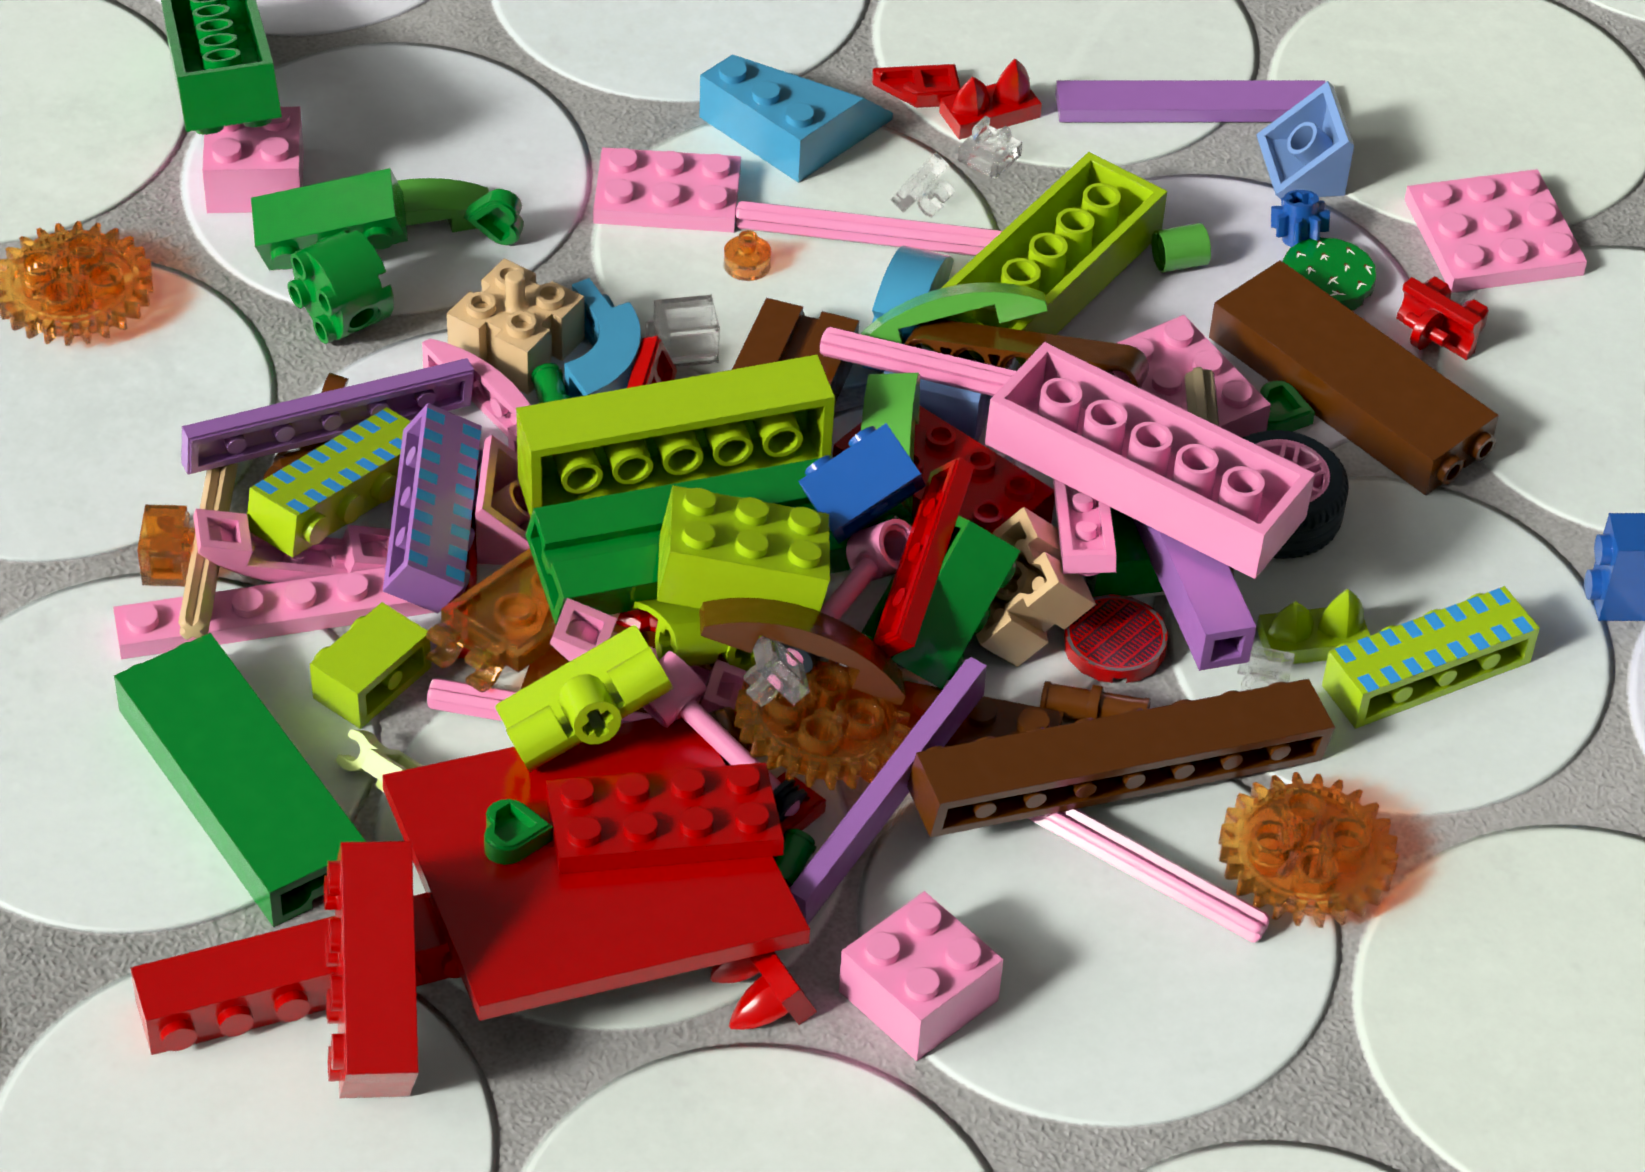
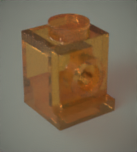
(165, 545)

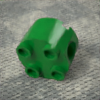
(340, 285)

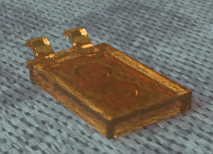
(499, 620)

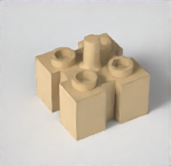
(517, 322)
(1035, 595)

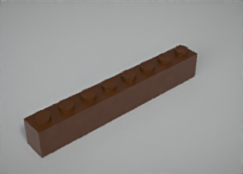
(1118, 757)

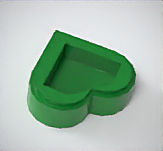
(497, 216)
(1287, 408)
(514, 832)

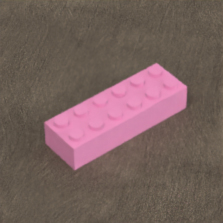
(1149, 459)

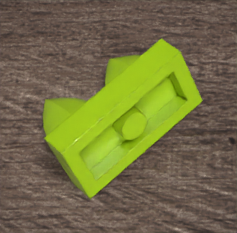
(1313, 631)

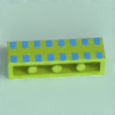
(329, 485)
(1429, 656)

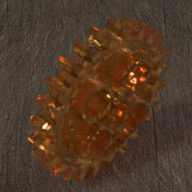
(74, 283)
(825, 734)
(1329, 876)

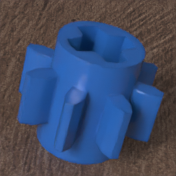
(1300, 217)

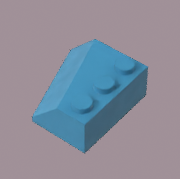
(785, 116)

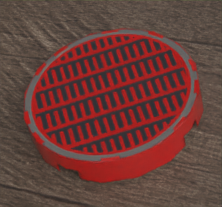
(1117, 639)

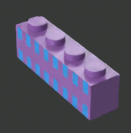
(433, 509)

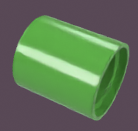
(1181, 247)

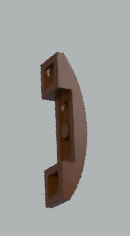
(742, 621)

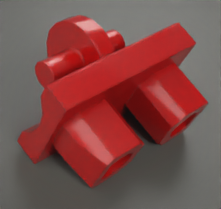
(1440, 319)

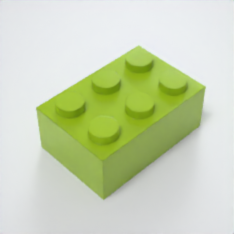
(741, 549)

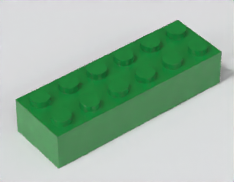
(221, 64)

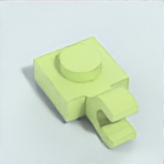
(375, 757)

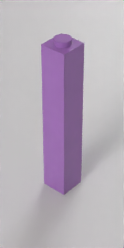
(1202, 600)

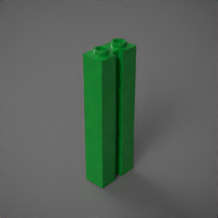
(608, 545)
(237, 773)

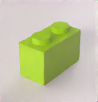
(370, 665)

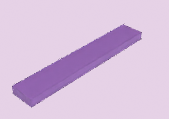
(1179, 100)
(321, 415)
(887, 790)

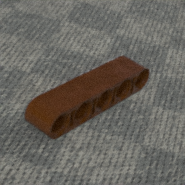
(1002, 346)

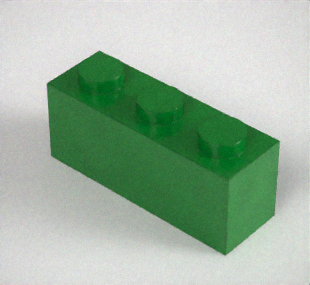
(314, 212)

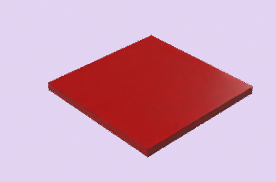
(553, 937)

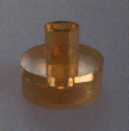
(747, 257)

